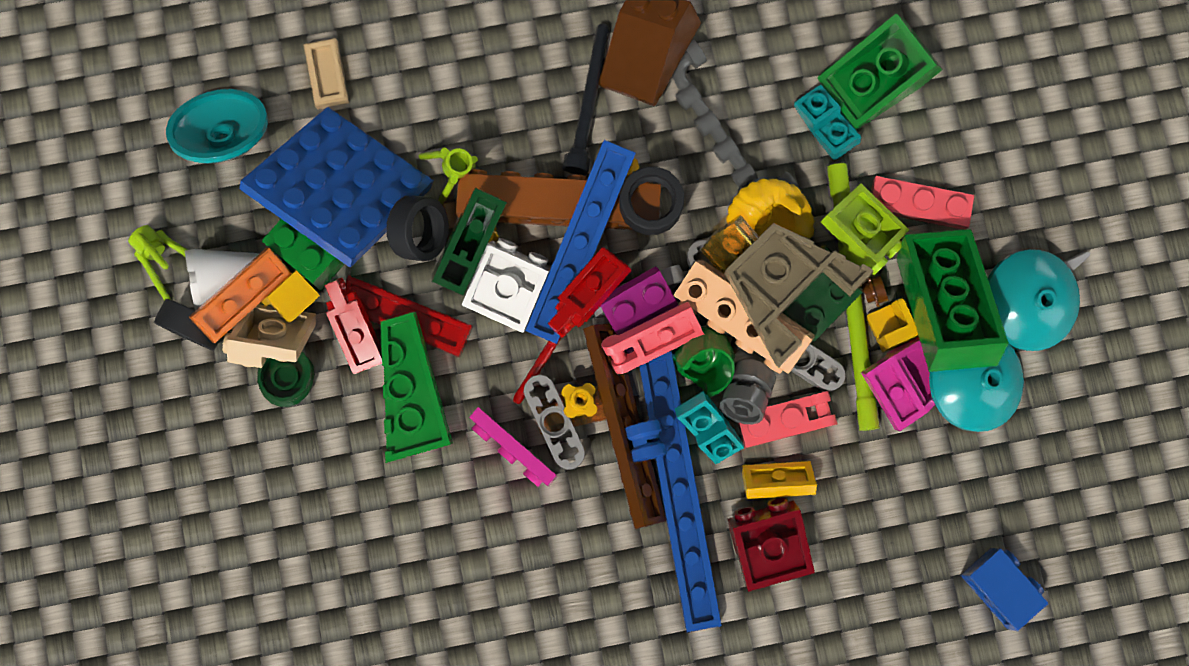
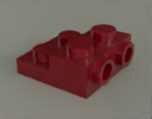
(771, 543)

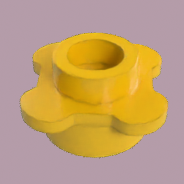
(571, 406)

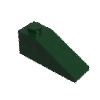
(468, 241)

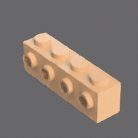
(715, 299)

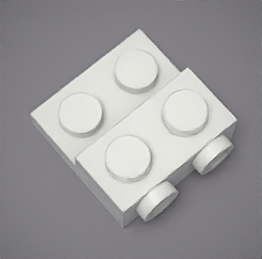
(507, 284)

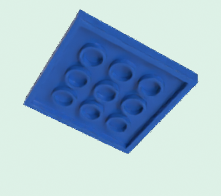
(334, 185)

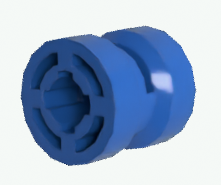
(646, 441)

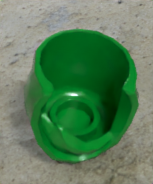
(707, 361)

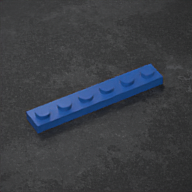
(582, 233)

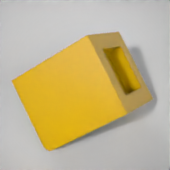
(292, 297)
(892, 325)

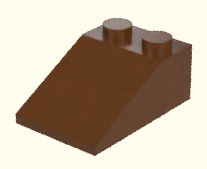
(648, 47)

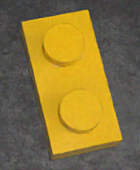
(779, 480)

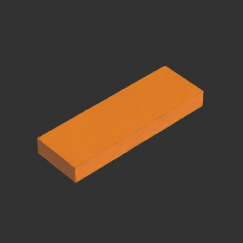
(240, 295)

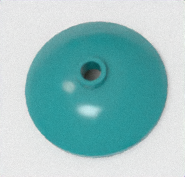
(217, 126)
(1017, 291)
(973, 403)

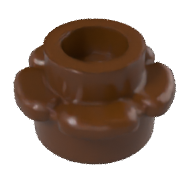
(875, 290)

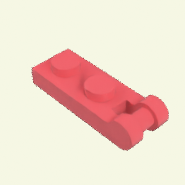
(652, 338)
(788, 420)

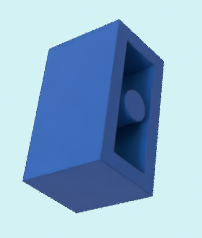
(1005, 588)

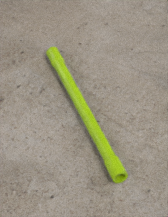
(865, 401)

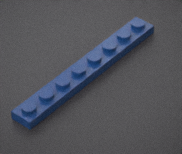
(680, 497)

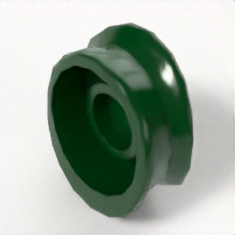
(287, 381)

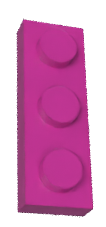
(511, 448)

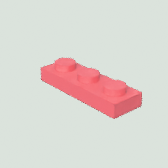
(924, 202)

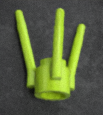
(454, 165)
(150, 246)

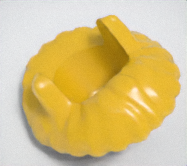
(770, 203)

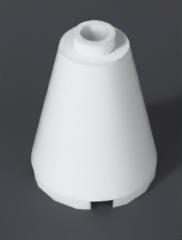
(212, 270)

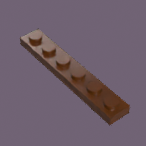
(622, 412)

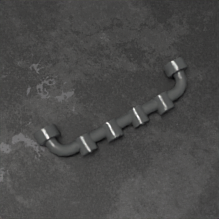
(709, 124)

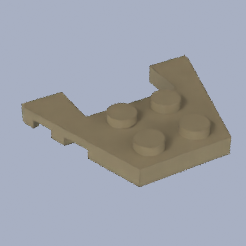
(776, 273)

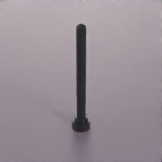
(577, 159)

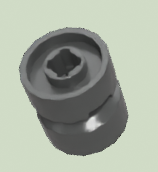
(748, 392)

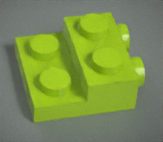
(865, 229)

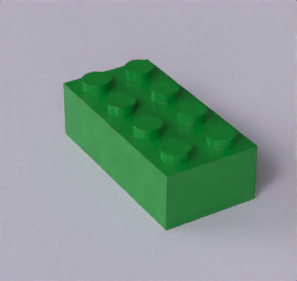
(951, 301)

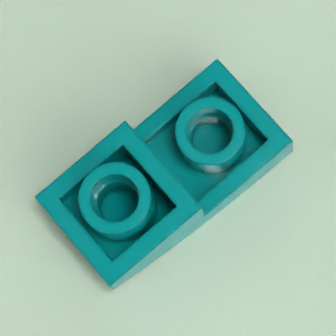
(826, 123)
(709, 427)

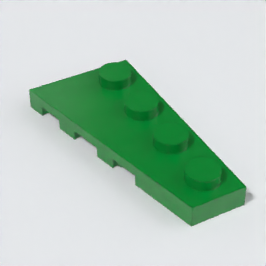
(412, 400)

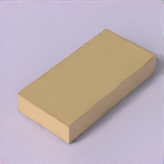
(326, 73)

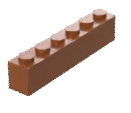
(549, 199)

